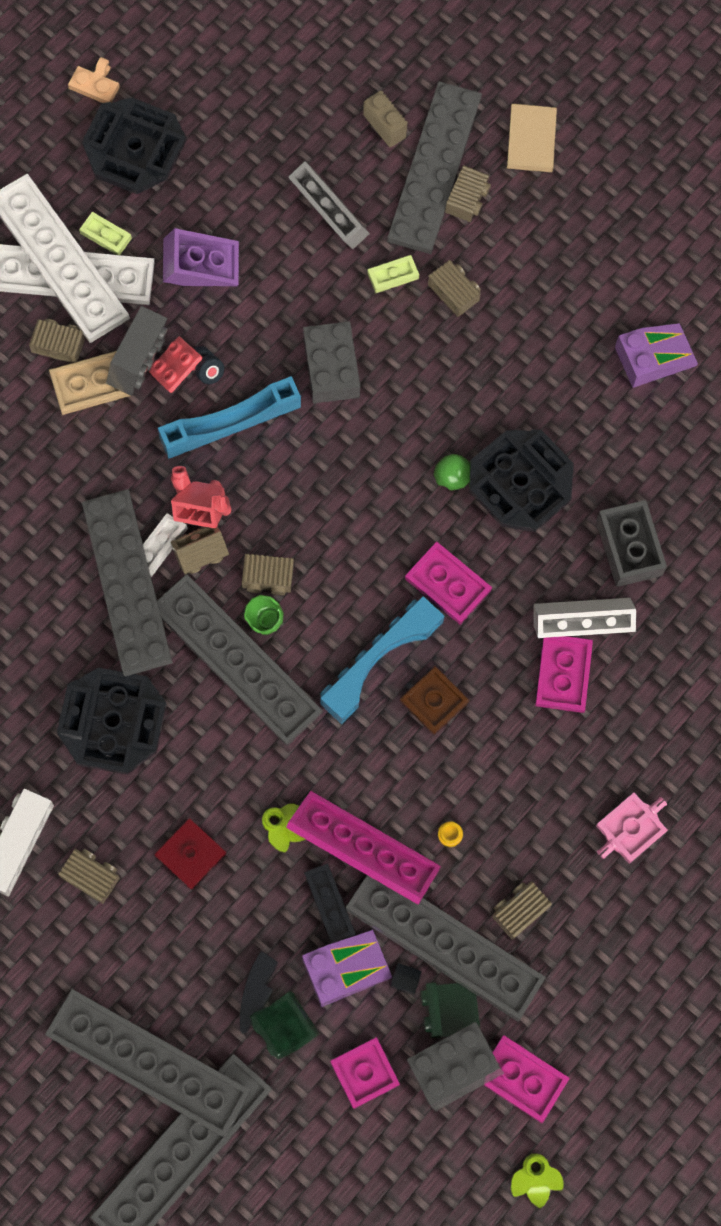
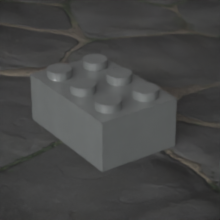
(137, 351)
(331, 362)
(631, 543)
(455, 1066)

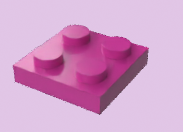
(365, 1073)

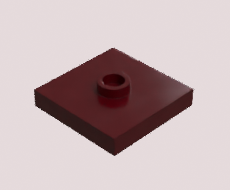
(190, 854)

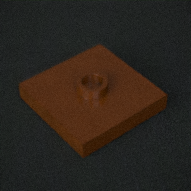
(434, 700)

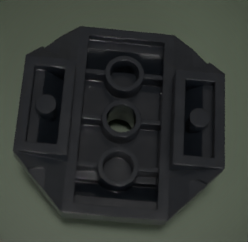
(524, 457)
(106, 695)

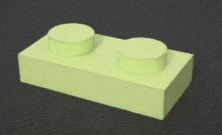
(105, 234)
(393, 274)

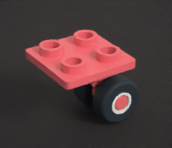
(181, 360)

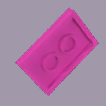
(448, 583)
(564, 673)
(526, 1080)

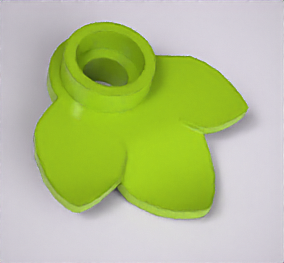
(278, 834)
(536, 1184)

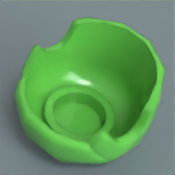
(452, 472)
(264, 614)

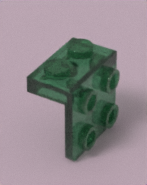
(448, 1009)
(284, 1026)

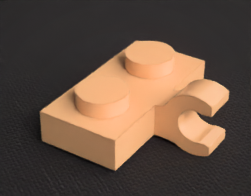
(95, 84)

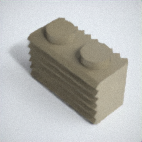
(385, 118)
(467, 193)
(454, 288)
(57, 340)
(199, 549)
(267, 574)
(90, 876)
(521, 910)

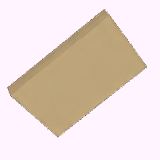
(531, 138)
(84, 384)

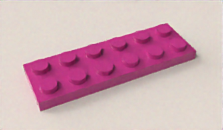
(363, 847)

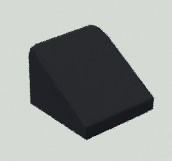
(405, 979)

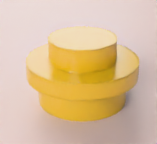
(450, 834)

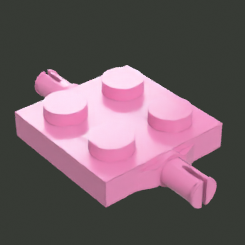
(631, 828)

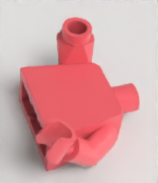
(198, 501)

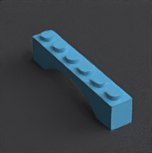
(195, 432)
(417, 624)

